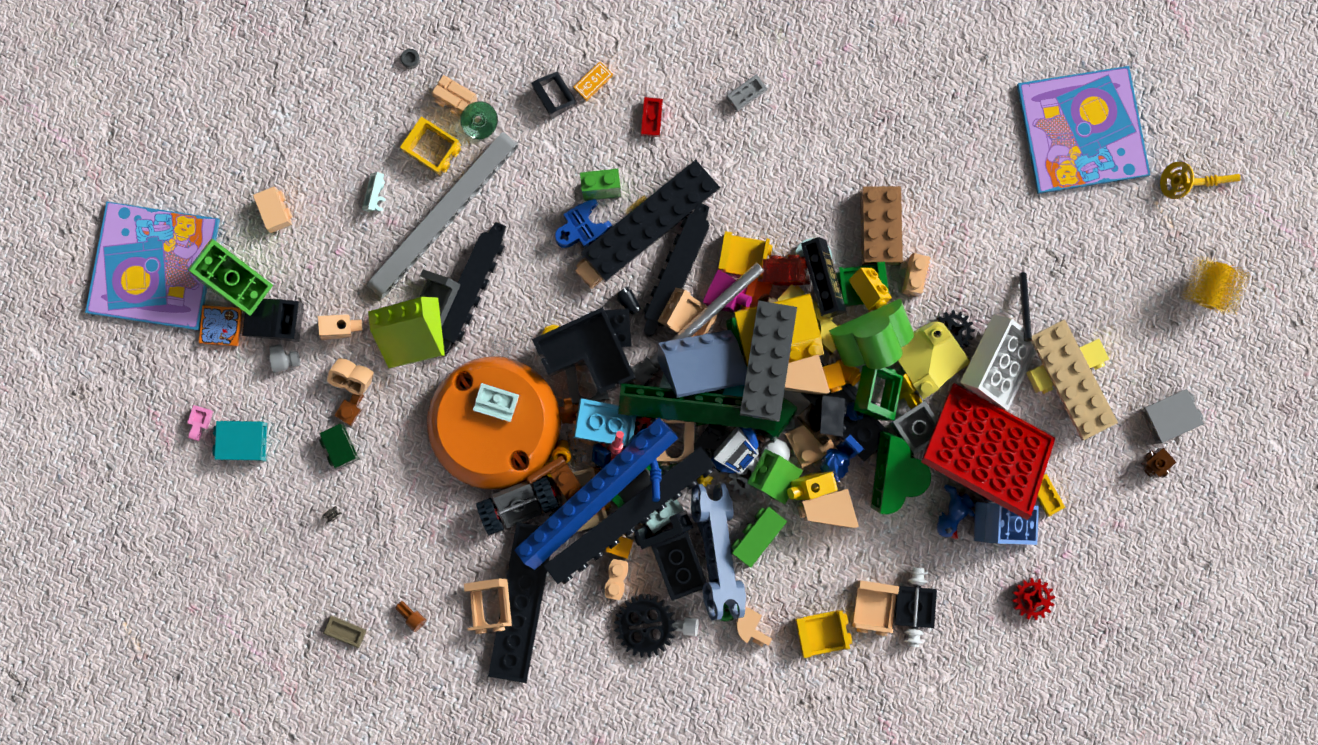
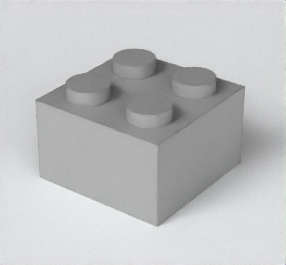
(915, 427)

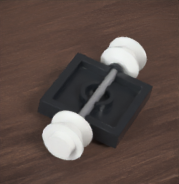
(915, 607)

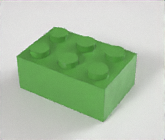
(757, 536)

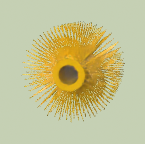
(1215, 285)

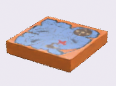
(220, 325)

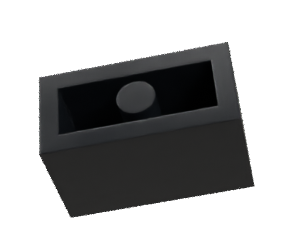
(830, 418)

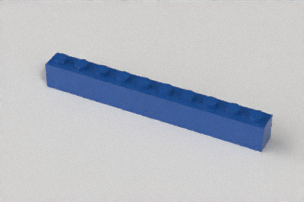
(596, 494)

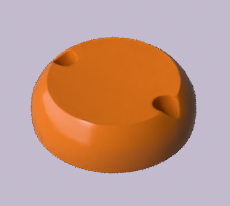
(486, 448)

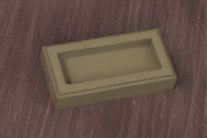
(345, 631)

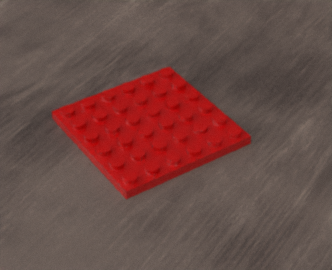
(989, 451)

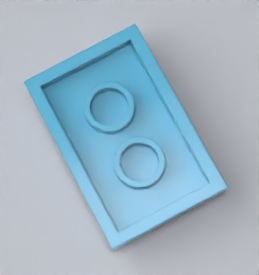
(601, 422)

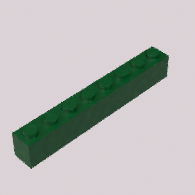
(699, 408)

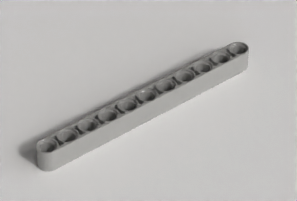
(442, 215)

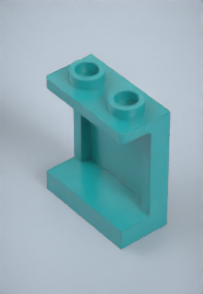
(240, 440)

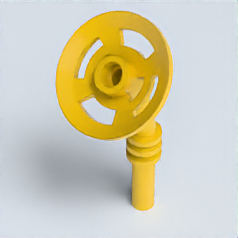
(1187, 183)

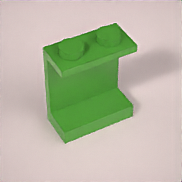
(600, 184)
(774, 476)

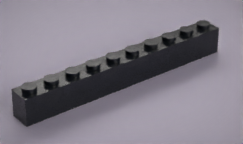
(628, 516)

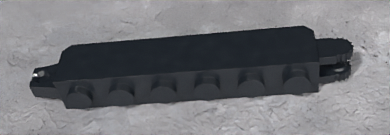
(679, 265)
(472, 283)

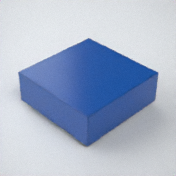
(600, 455)

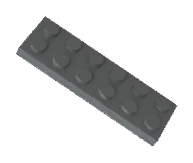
(768, 361)

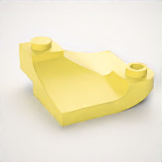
(932, 358)

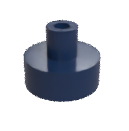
(851, 413)

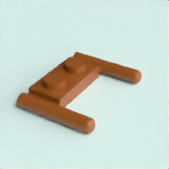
(562, 476)

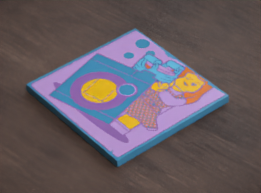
(1083, 129)
(145, 263)

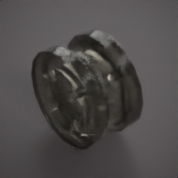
(332, 514)

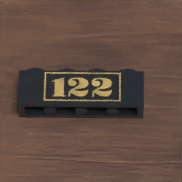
(823, 277)

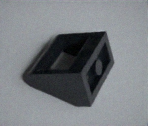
(544, 98)

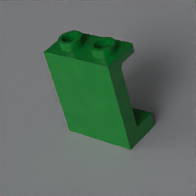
(848, 293)

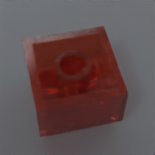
(786, 271)

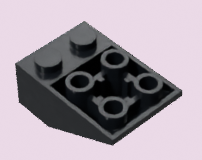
(275, 320)

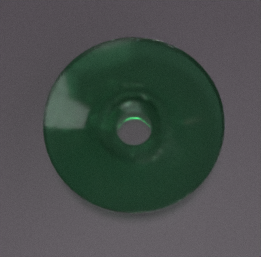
(485, 126)

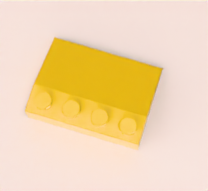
(806, 333)

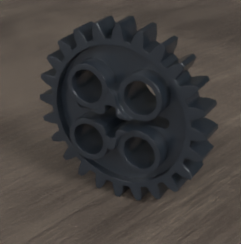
(648, 643)

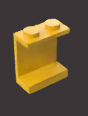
(742, 253)

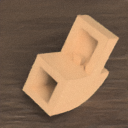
(747, 625)

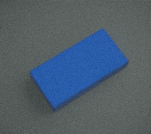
(850, 446)

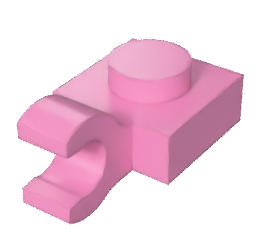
(199, 419)

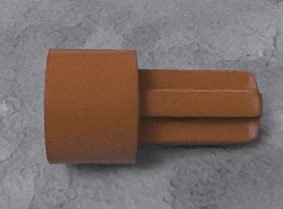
(414, 620)

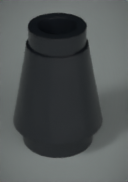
(628, 300)

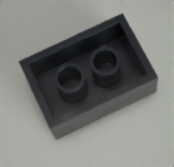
(679, 566)

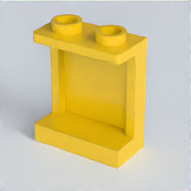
(823, 633)

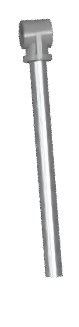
(644, 371)

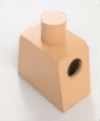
(329, 326)

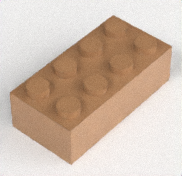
(881, 225)

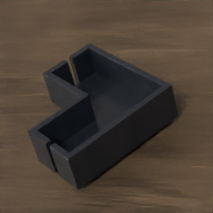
(587, 340)

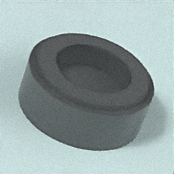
(410, 58)

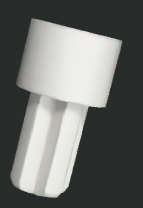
(688, 626)

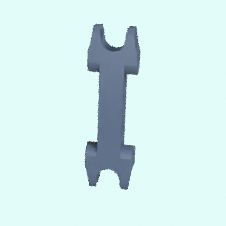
(722, 584)

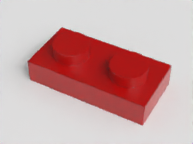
(651, 117)

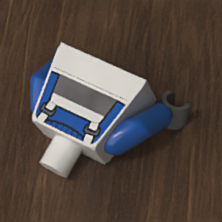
(736, 452)

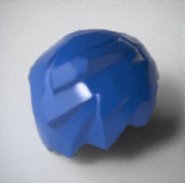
(836, 462)

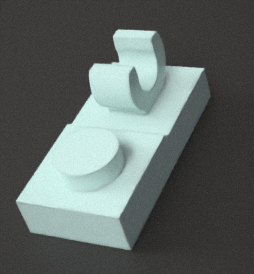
(374, 187)

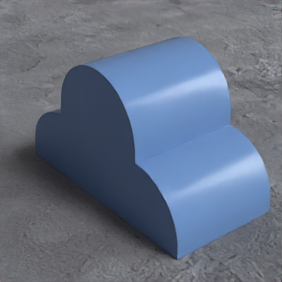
(1002, 526)

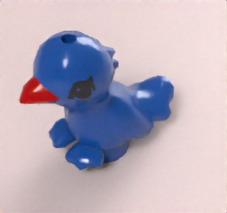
(958, 509)

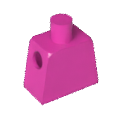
(719, 285)

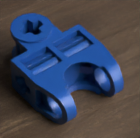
(575, 231)

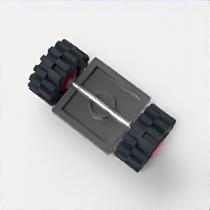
(517, 504)

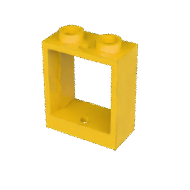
(415, 136)

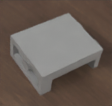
(1172, 416)

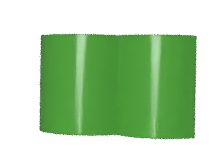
(229, 277)
(874, 337)

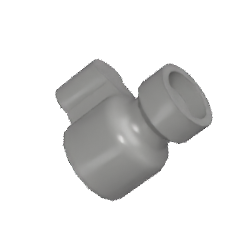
(280, 360)

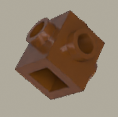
(1158, 463)

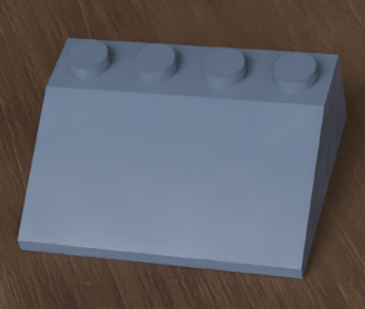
(702, 363)

